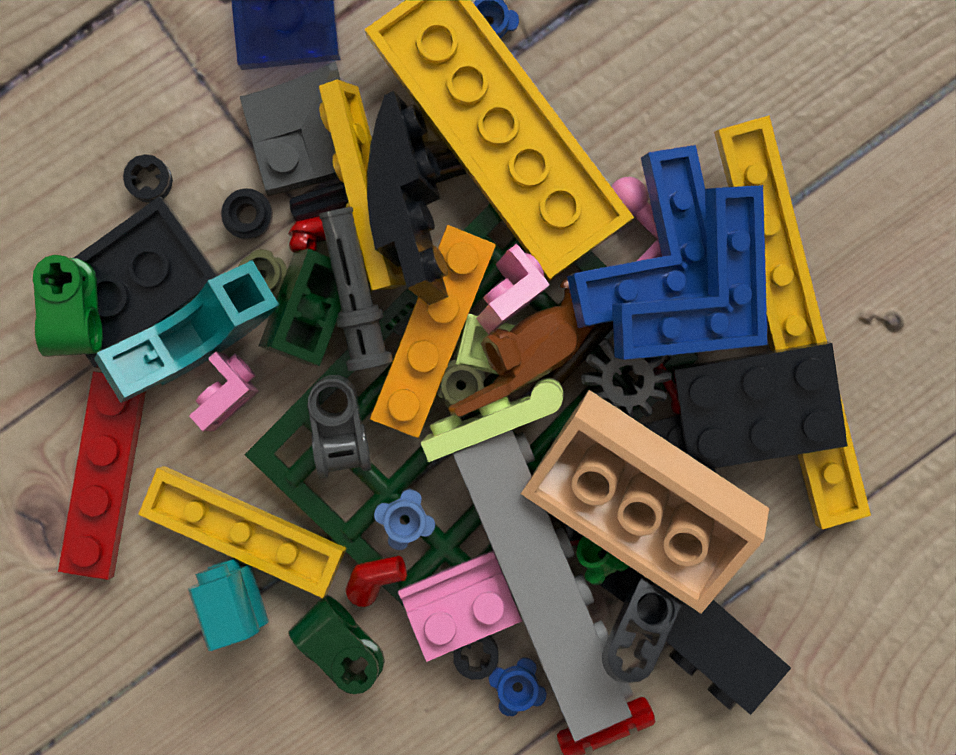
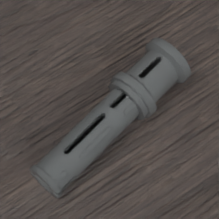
(358, 314)

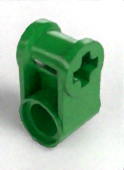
(69, 314)

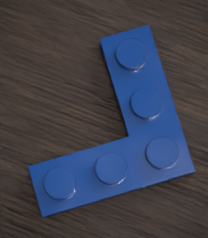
(679, 215)
(736, 303)

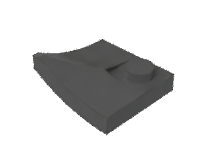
(289, 132)

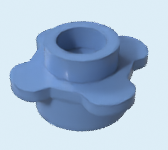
(399, 533)

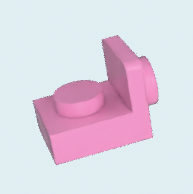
(521, 286)
(220, 400)

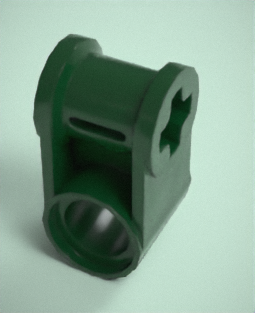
(334, 641)

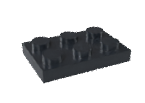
(144, 272)
(761, 406)

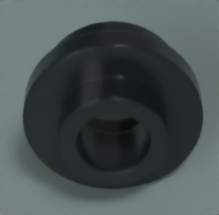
(233, 206)

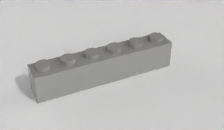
(543, 585)

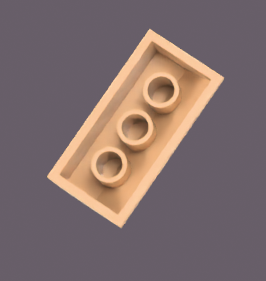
(647, 502)

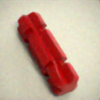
(641, 719)

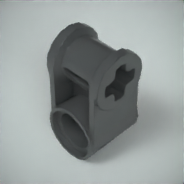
(338, 430)

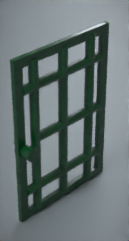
(443, 546)

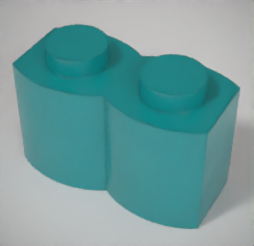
(227, 604)

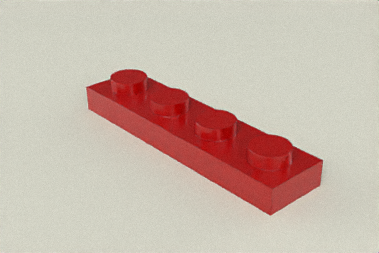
(101, 482)

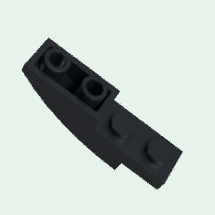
(398, 193)

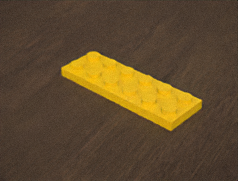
(500, 129)

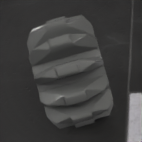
(631, 396)

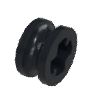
(149, 163)
(486, 668)

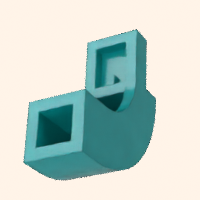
(210, 323)

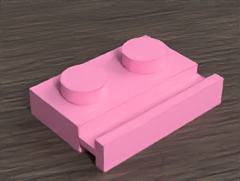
(459, 605)

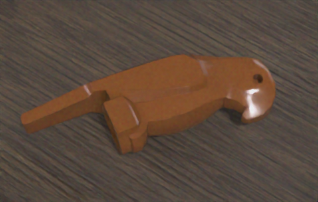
(527, 352)

